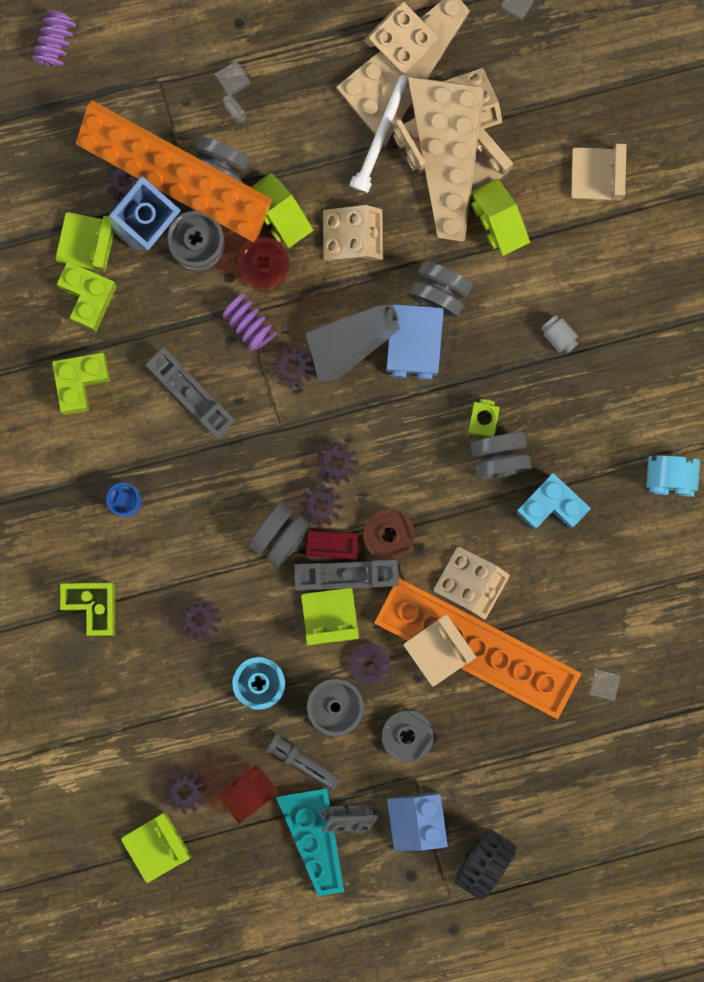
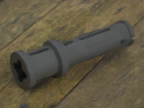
(292, 755)

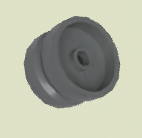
(222, 157)
(194, 226)
(440, 288)
(501, 457)
(282, 536)
(324, 718)

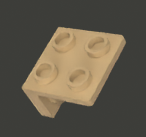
(402, 37)
(490, 109)
(407, 136)
(490, 161)
(599, 173)
(353, 233)
(471, 582)
(439, 650)

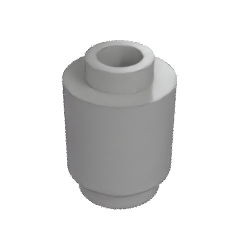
(560, 334)

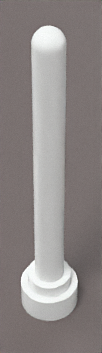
(362, 179)

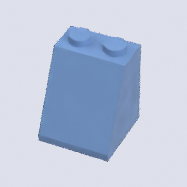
(142, 215)
(417, 343)
(417, 822)

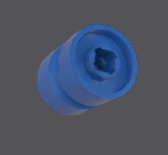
(124, 500)

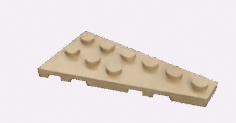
(373, 83)
(448, 135)

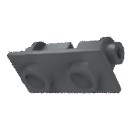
(358, 819)

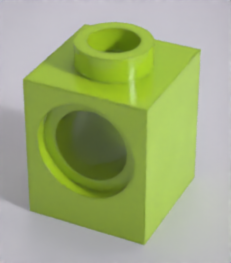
(477, 429)

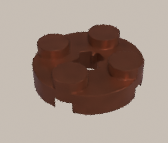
(375, 529)

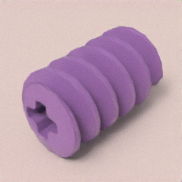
(53, 39)
(248, 323)

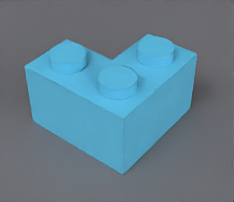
(555, 498)

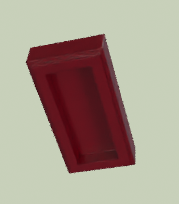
(331, 544)

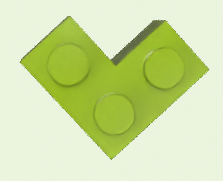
(284, 213)
(501, 216)
(93, 294)
(74, 375)
(97, 600)

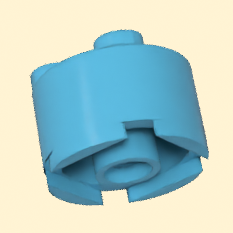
(673, 474)
(250, 695)

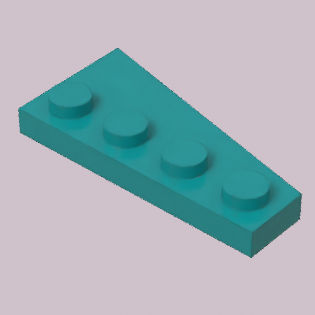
(316, 847)

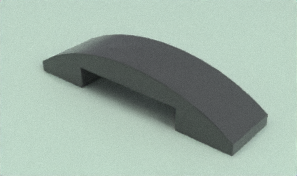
(190, 393)
(346, 575)

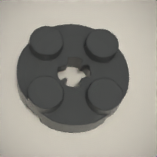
(411, 750)

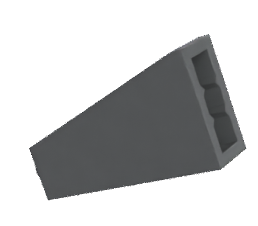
(349, 340)

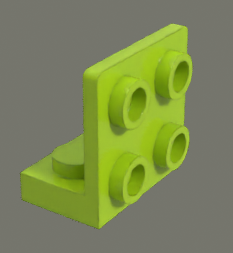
(85, 241)
(329, 616)
(156, 847)

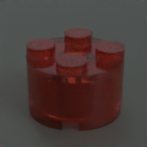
(266, 250)
(248, 795)

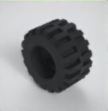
(485, 864)

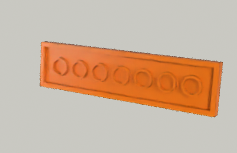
(173, 171)
(499, 657)

